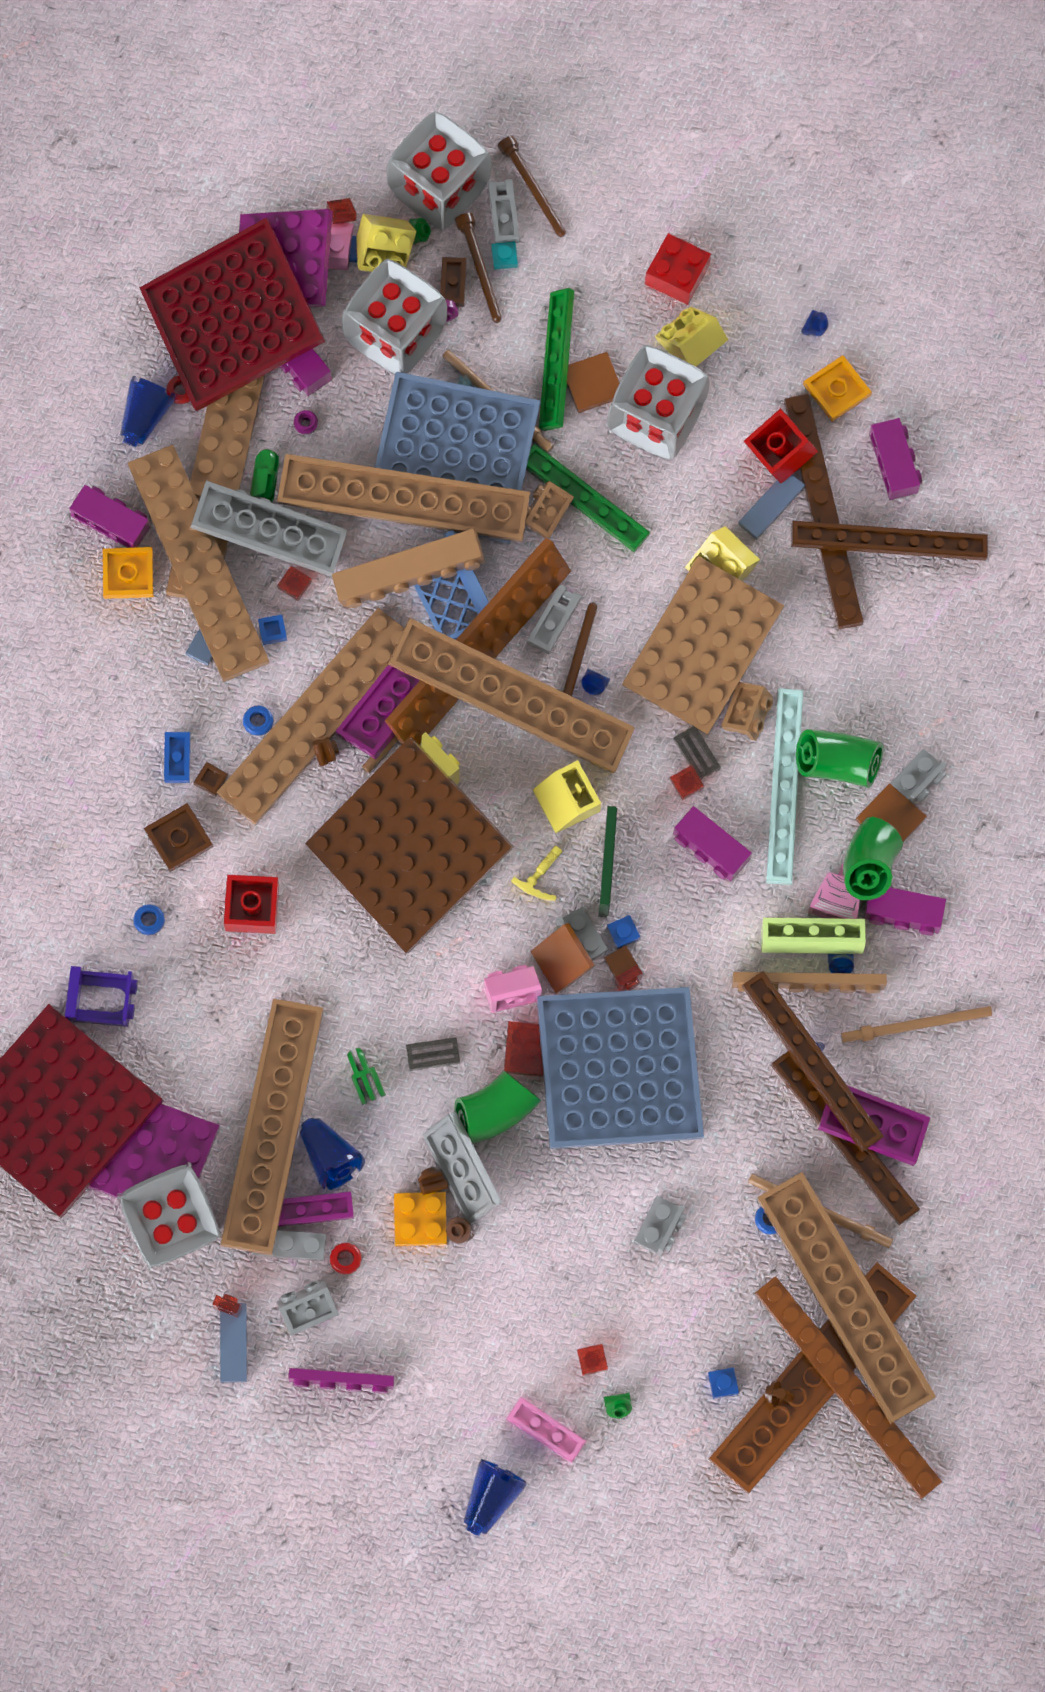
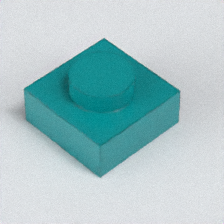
(504, 255)

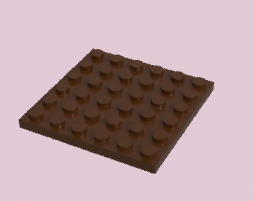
(409, 845)

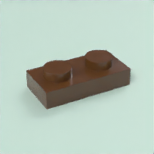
(453, 279)

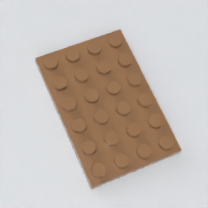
(703, 645)

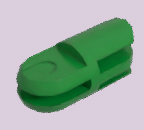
(265, 475)
(364, 1076)

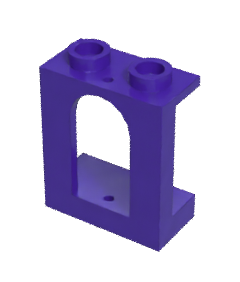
(120, 981)

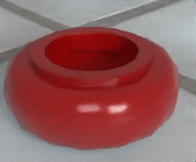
(174, 382)
(343, 1247)

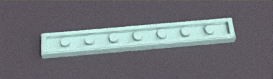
(784, 787)

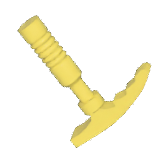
(540, 870)

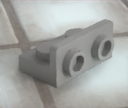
(919, 776)
(585, 932)
(659, 1226)
(307, 1307)

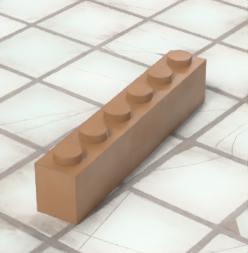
(408, 568)

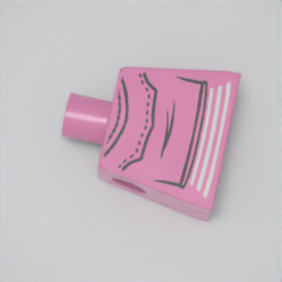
(833, 899)

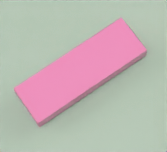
(546, 1430)

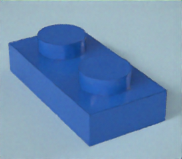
(177, 757)

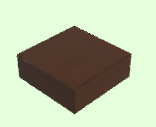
(210, 779)
(620, 961)

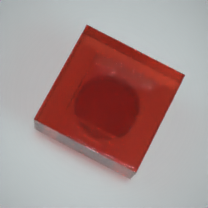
(342, 210)
(294, 583)
(686, 782)
(629, 979)
(227, 1304)
(592, 1359)

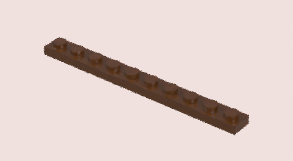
(823, 510)

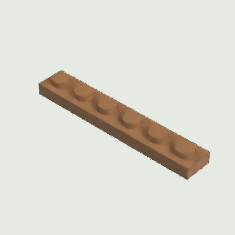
(818, 981)

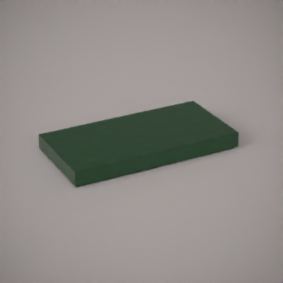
(607, 864)

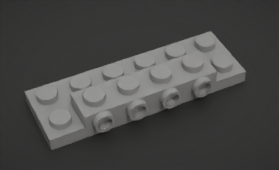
(269, 528)

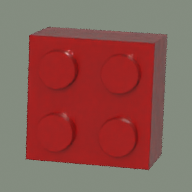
(677, 269)
(780, 446)
(251, 904)

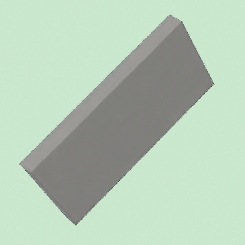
(462, 1168)

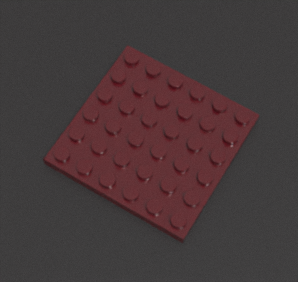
(232, 314)
(65, 1110)

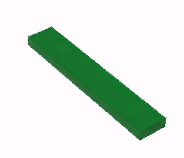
(556, 359)
(587, 499)

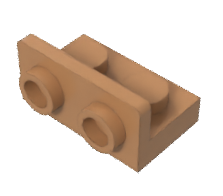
(547, 508)
(748, 710)

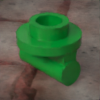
(422, 230)
(618, 1405)

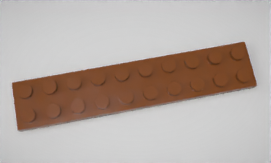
(487, 634)
(770, 1430)

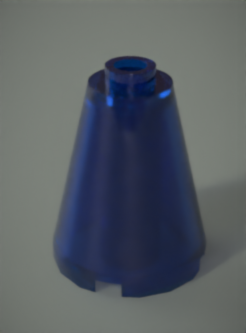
(143, 410)
(330, 1154)
(491, 1496)

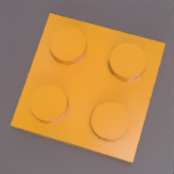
(837, 388)
(127, 572)
(420, 1219)

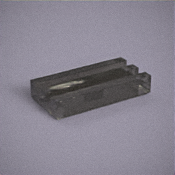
(707, 770)
(435, 1063)

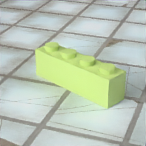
(813, 935)

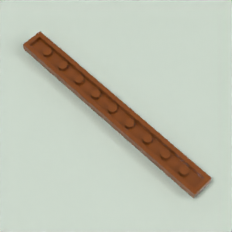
(848, 1387)

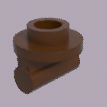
(325, 751)
(432, 1181)
(459, 1230)
(775, 1393)

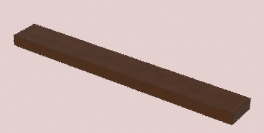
(889, 540)
(812, 1061)
(865, 1163)

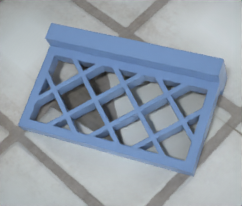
(474, 591)

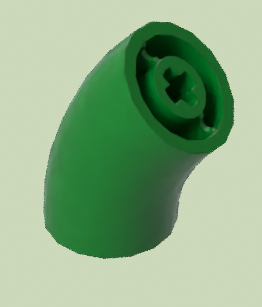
(839, 757)
(870, 859)
(495, 1107)

